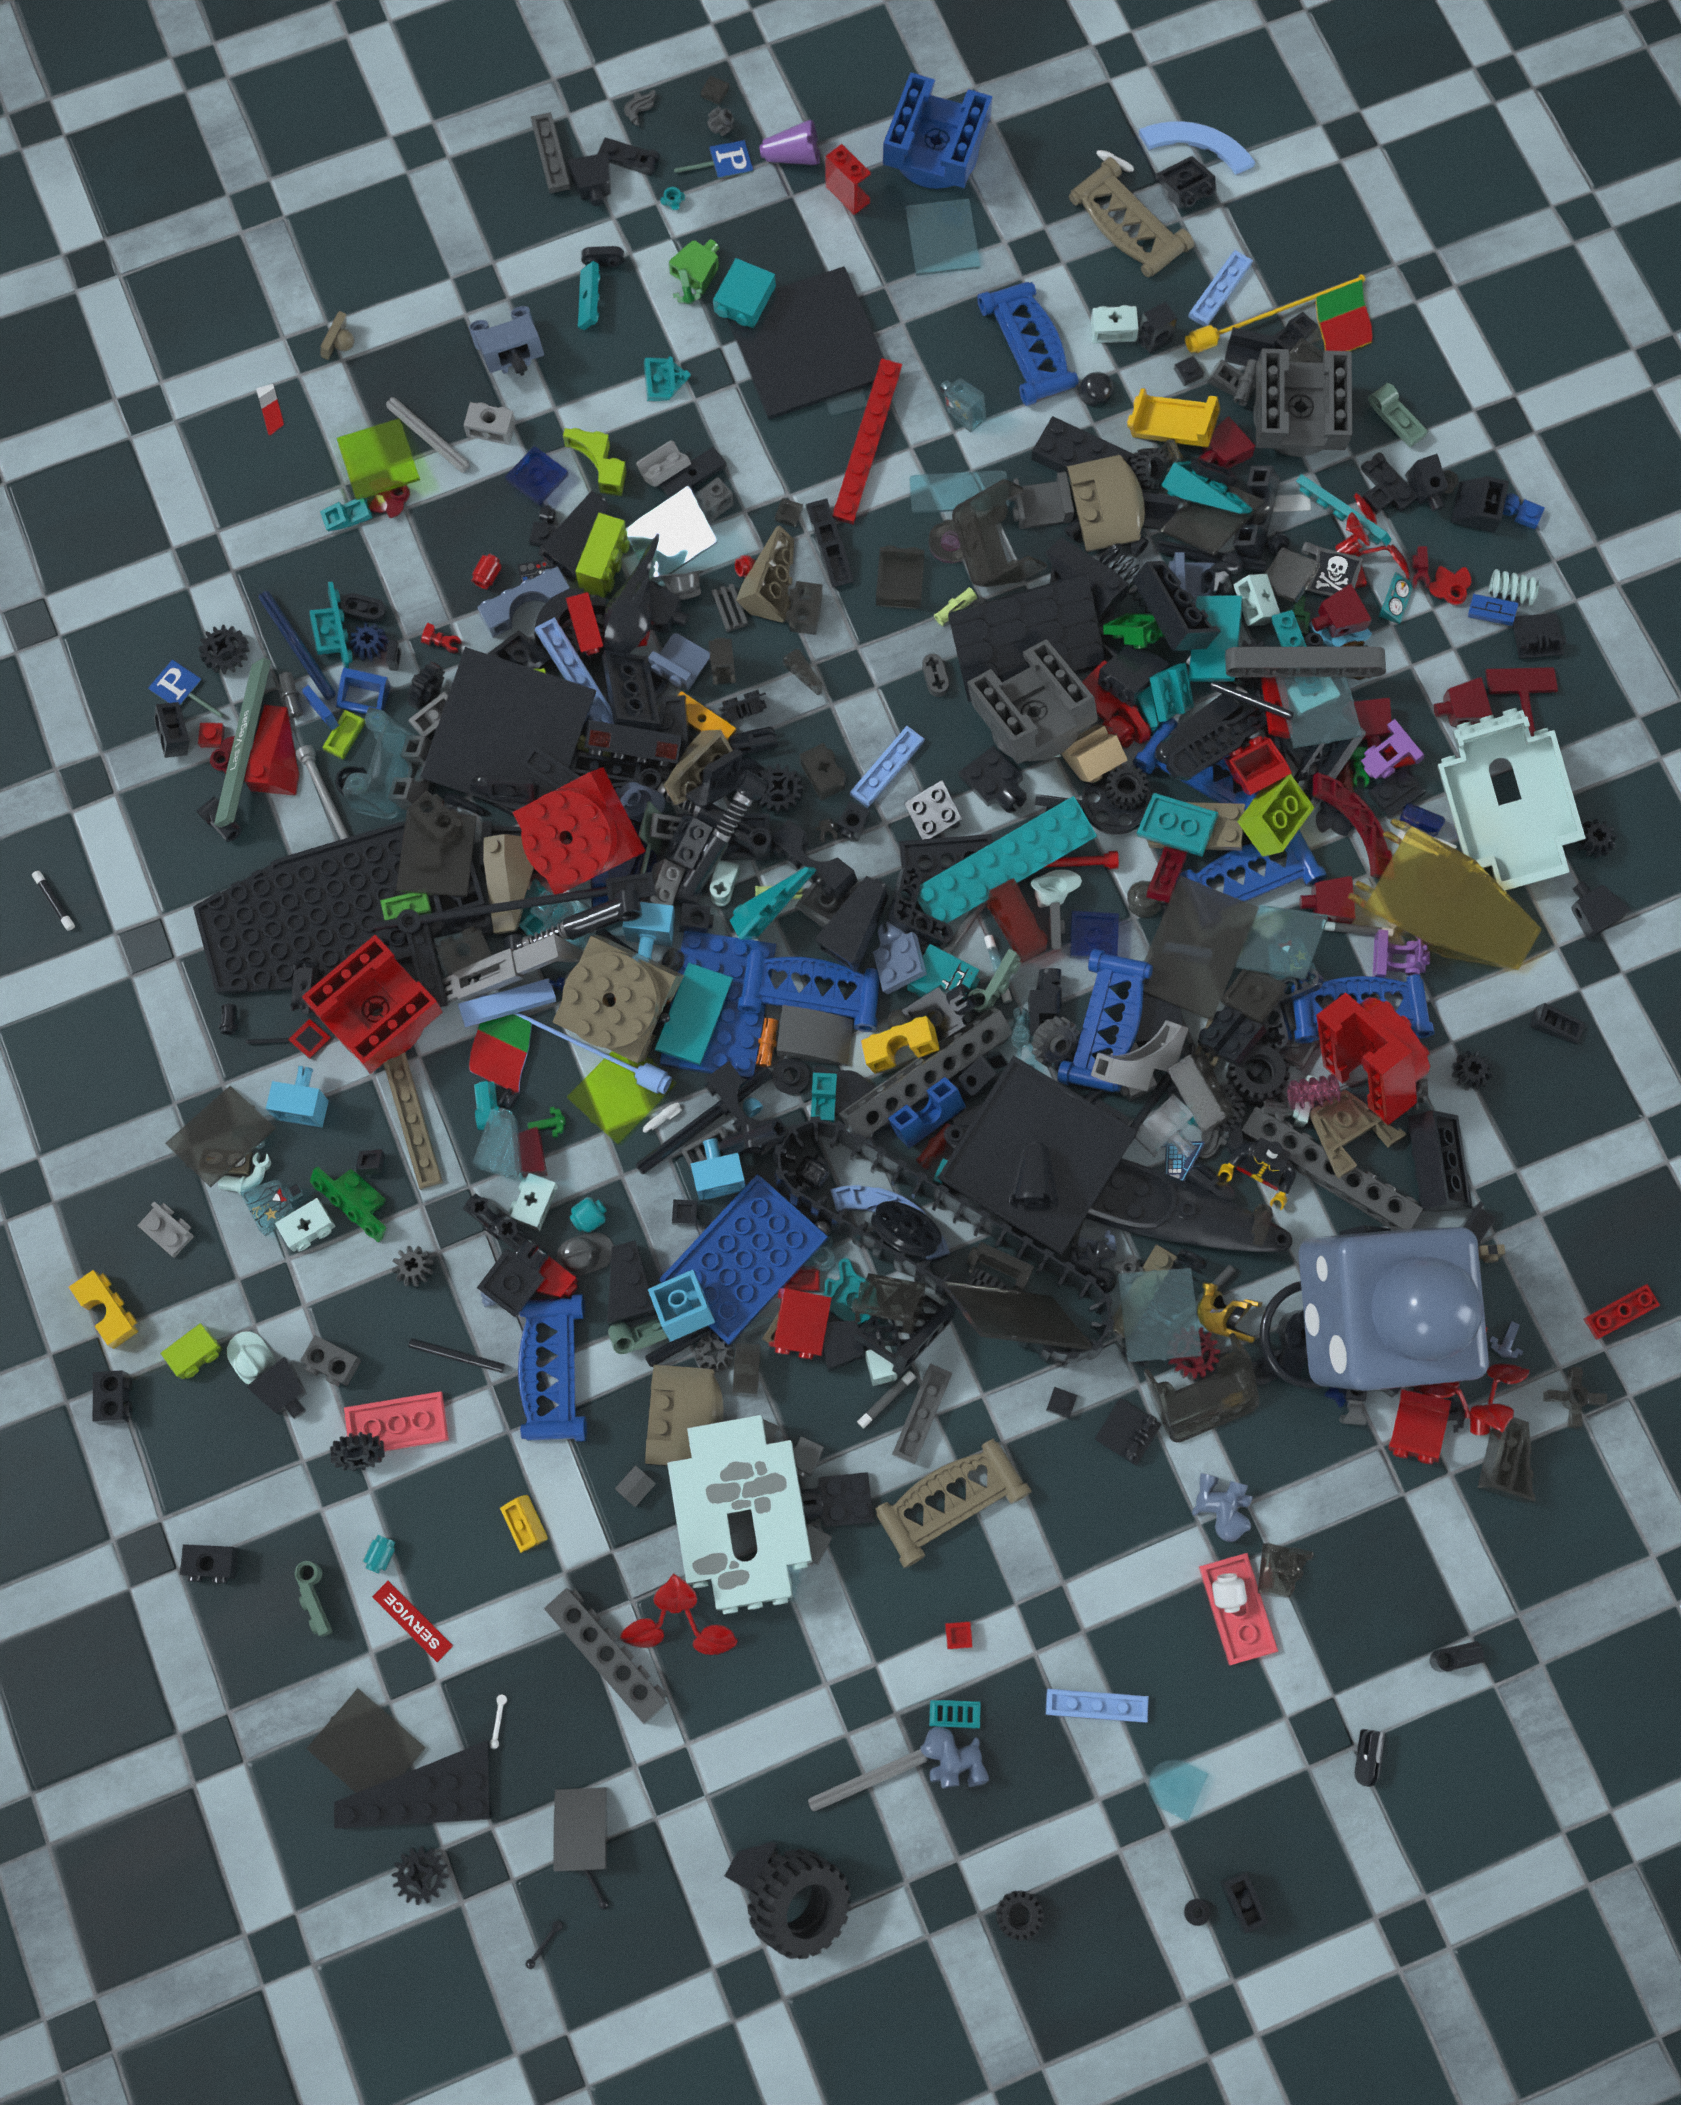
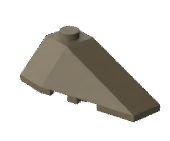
(688, 772)

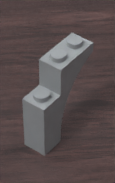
(1137, 1067)

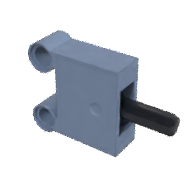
(508, 343)

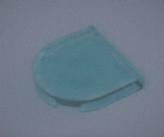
(1176, 1787)

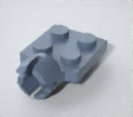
(898, 958)

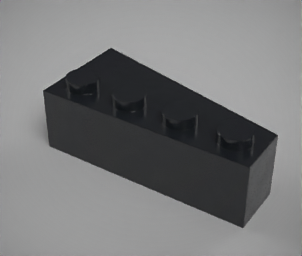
(1174, 608)

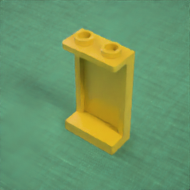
(1173, 419)

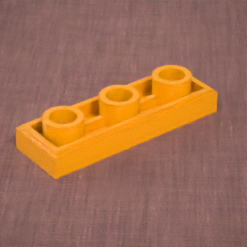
(713, 722)

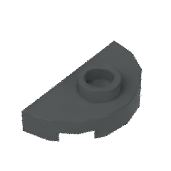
(1056, 926)

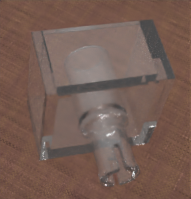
(1166, 1127)

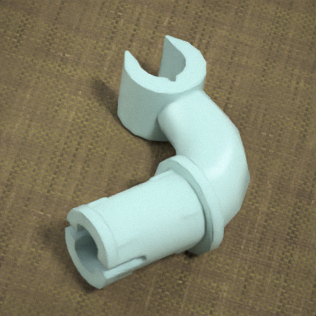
(240, 1184)

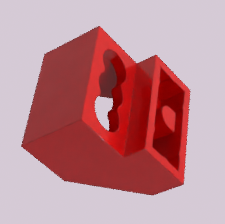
(1257, 765)

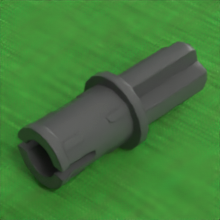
(290, 694)

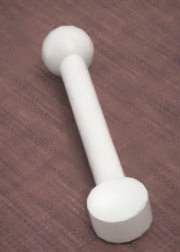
(501, 1700)

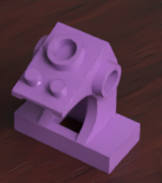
(1374, 762)
(1416, 956)

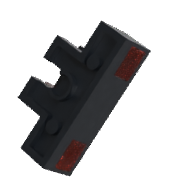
(632, 741)

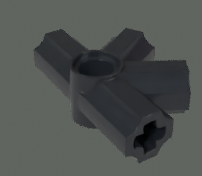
(496, 1221)

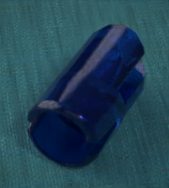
(1422, 819)

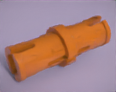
(767, 1042)

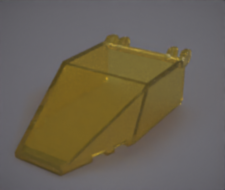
(1448, 903)

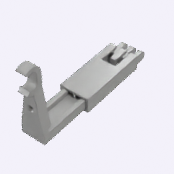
(508, 967)

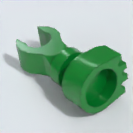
(1358, 756)

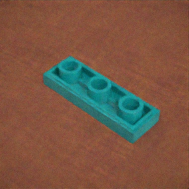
(588, 295)

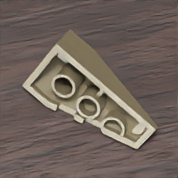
(767, 583)
(507, 878)

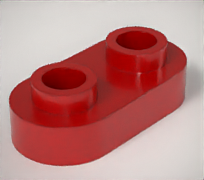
(1132, 715)

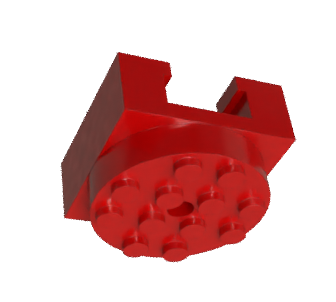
(598, 827)
(357, 988)
(1380, 1042)

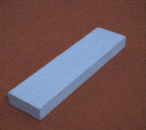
(1220, 288)
(887, 767)
(506, 1002)
(1097, 1705)

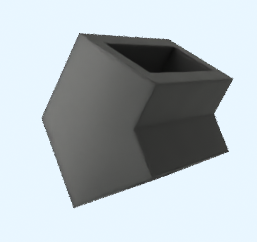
(635, 1486)

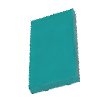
(1209, 663)
(694, 1014)

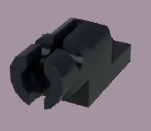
(1046, 1000)

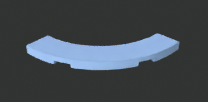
(1198, 136)
(868, 1198)

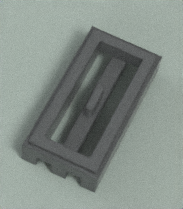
(724, 591)

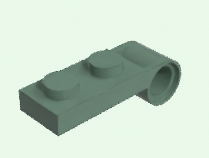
(1396, 415)
(999, 982)
(629, 1339)
(310, 1600)

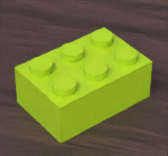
(602, 555)
(1276, 815)

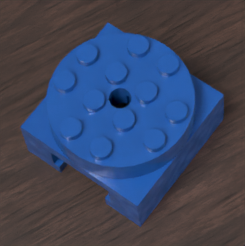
(933, 121)

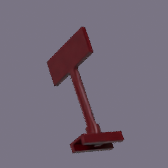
(1522, 682)

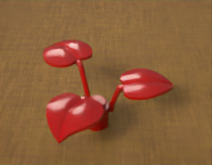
(1353, 544)
(1487, 1415)
(675, 1597)

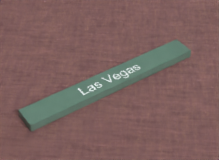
(242, 743)

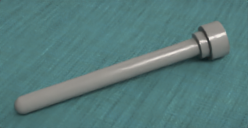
(307, 756)

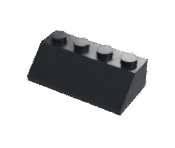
(1439, 1161)

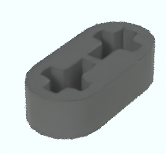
(930, 676)

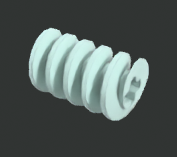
(1514, 586)

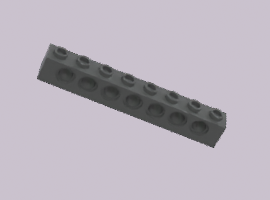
(914, 1073)
(1316, 1172)

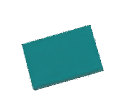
(1177, 824)

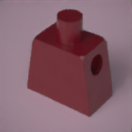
(1228, 445)
(1342, 614)
(1464, 703)
(1373, 718)
(1331, 899)
(532, 1153)

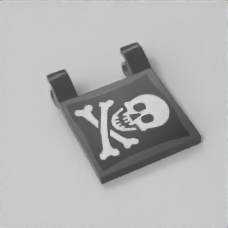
(1335, 572)

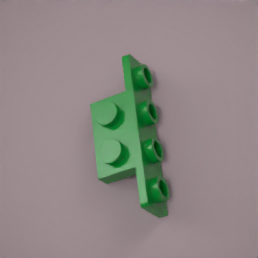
(354, 1198)

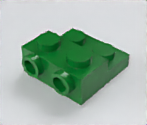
(1135, 628)

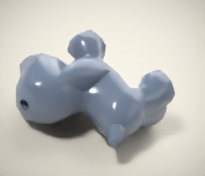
(1229, 1522)
(953, 1761)

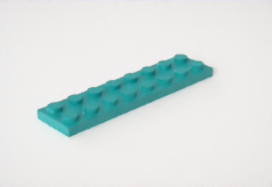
(1009, 857)

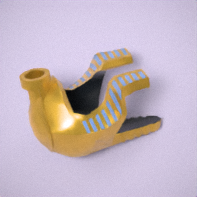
(1221, 1318)

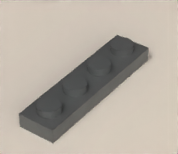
(550, 152)
(922, 1414)

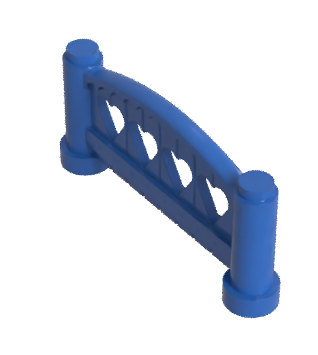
(1038, 382)
(1219, 791)
(1299, 864)
(1110, 972)
(759, 988)
(1412, 1005)
(562, 1420)

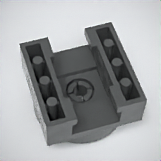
(1316, 389)
(1037, 709)

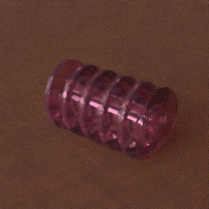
(1313, 1090)

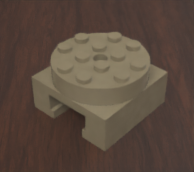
(640, 995)

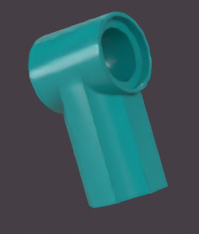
(485, 1100)

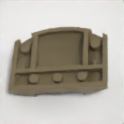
(1107, 502)
(680, 1401)

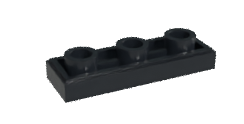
(702, 467)

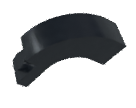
(558, 608)

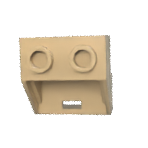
(1094, 754)

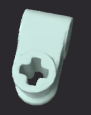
(724, 880)

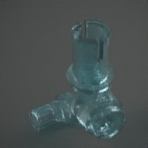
(1020, 1031)

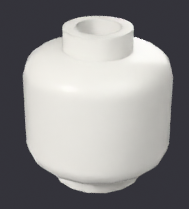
(1229, 1592)

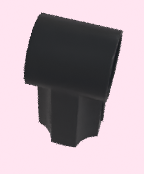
(208, 814)
(1458, 1657)

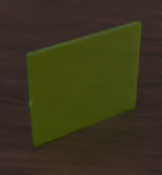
(378, 459)
(614, 1098)

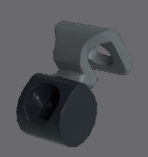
(1355, 1413)

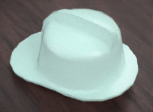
(1055, 886)
(249, 1356)

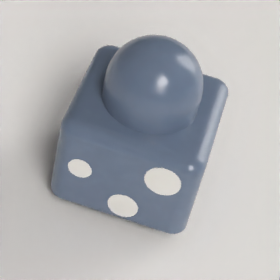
(1393, 1308)

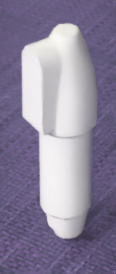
(1123, 164)
(667, 1113)

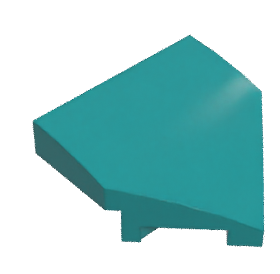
(663, 378)

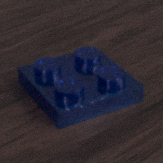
(536, 475)
(1092, 932)

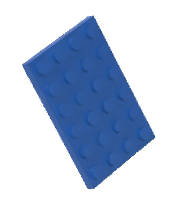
(736, 1032)
(748, 1256)

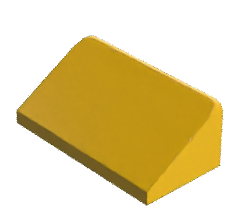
(524, 1523)

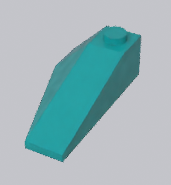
(1186, 484)
(758, 913)

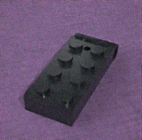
(1068, 445)

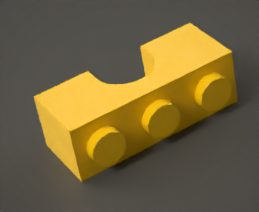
(881, 1048)
(117, 1324)

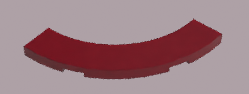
(1360, 816)

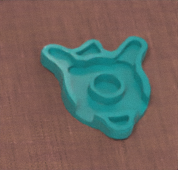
(844, 1291)

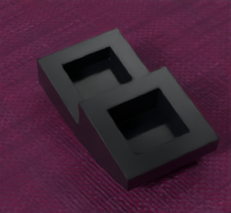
(1296, 328)

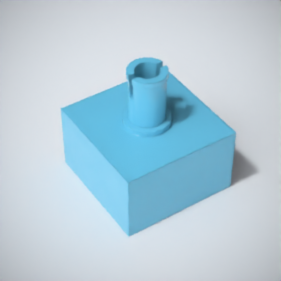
(652, 928)
(298, 1102)
(718, 1173)
(681, 1305)

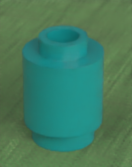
(379, 1554)

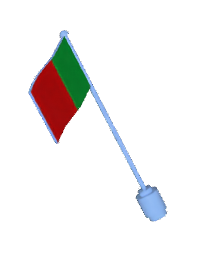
(504, 1045)

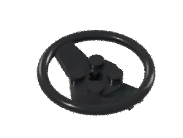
(1292, 1345)

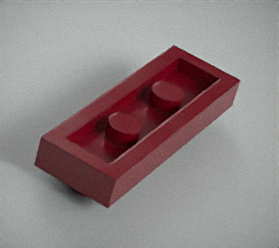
(1166, 874)

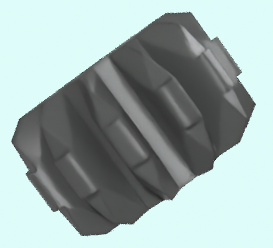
(415, 1274)

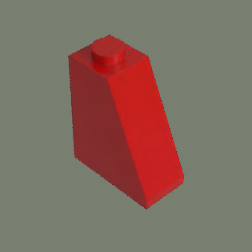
(584, 623)
(558, 1280)

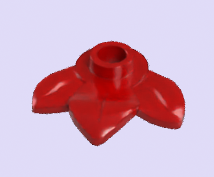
(1450, 583)

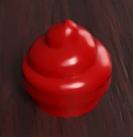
(744, 565)

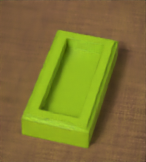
(344, 735)

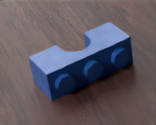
(942, 1105)

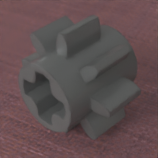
(720, 121)

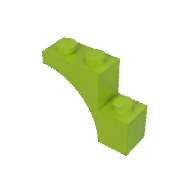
(596, 447)

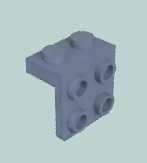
(1189, 575)
(679, 661)

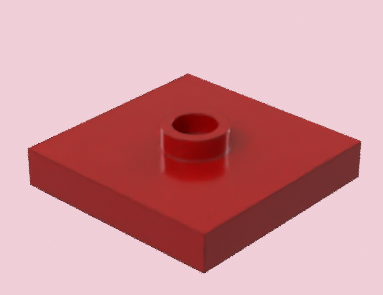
(1105, 702)

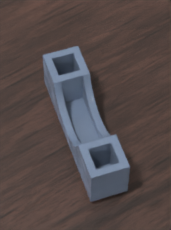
(499, 611)

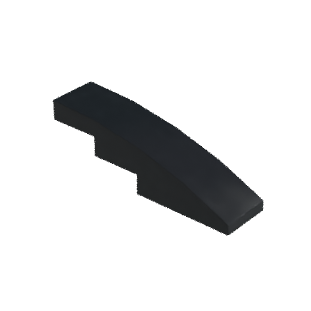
(829, 543)

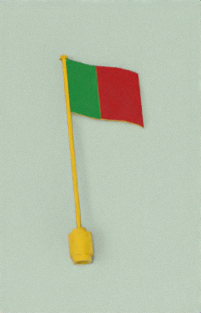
(1340, 317)

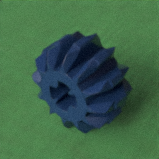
(364, 635)

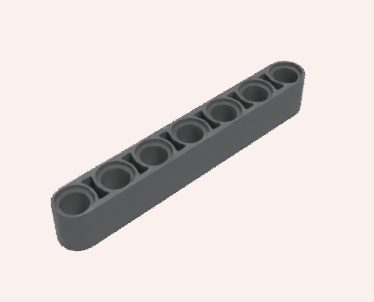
(1305, 661)

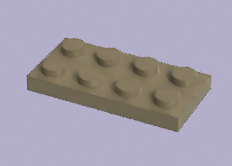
(1226, 833)

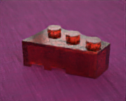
(1016, 920)

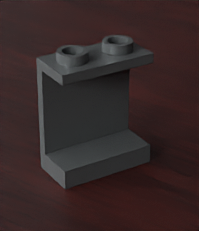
(1043, 504)

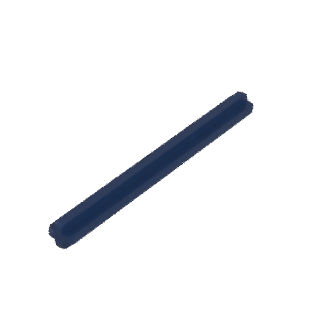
(297, 645)

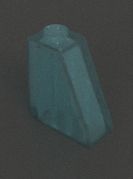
(500, 1146)

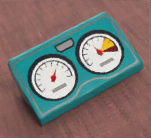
(1396, 599)

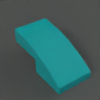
(347, 515)
(824, 1096)

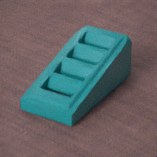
(1147, 709)
(933, 1714)

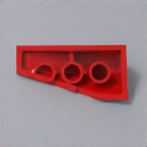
(272, 759)

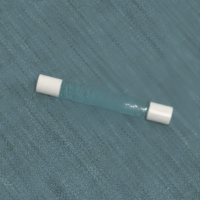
(995, 960)

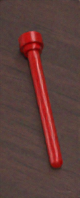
(1109, 860)

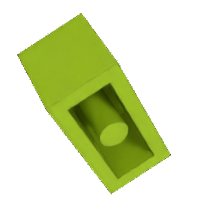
(191, 1351)

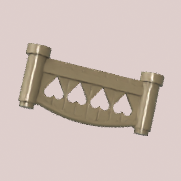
(1105, 183)
(910, 1536)

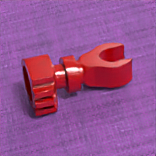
(430, 636)

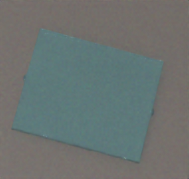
(942, 237)
(682, 531)
(1321, 709)
(1282, 941)
(1159, 1315)

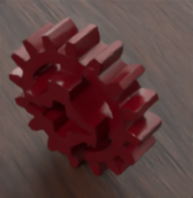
(1198, 1362)

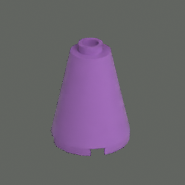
(793, 145)

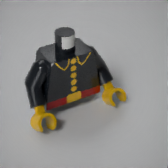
(1265, 1163)

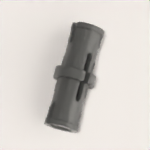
(1246, 383)

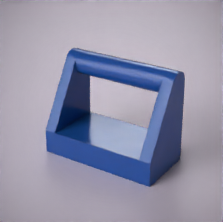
(365, 681)

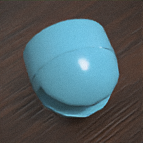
(752, 1107)

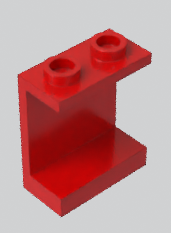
(843, 176)
(801, 1323)
(1420, 1427)

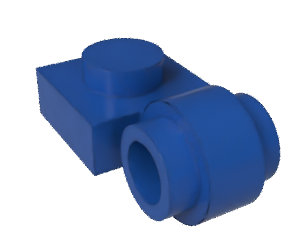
(1527, 513)

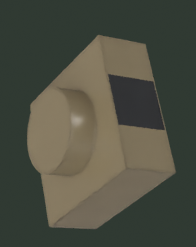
(1491, 1253)

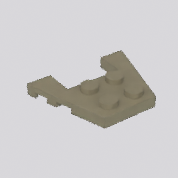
(1345, 1122)

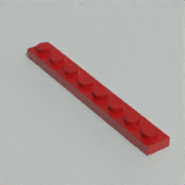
(867, 441)

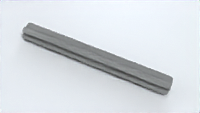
(428, 435)
(866, 1780)

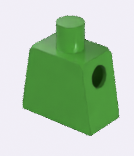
(699, 261)

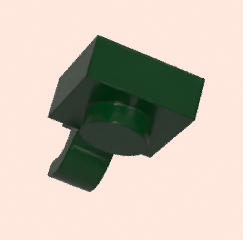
(1301, 616)

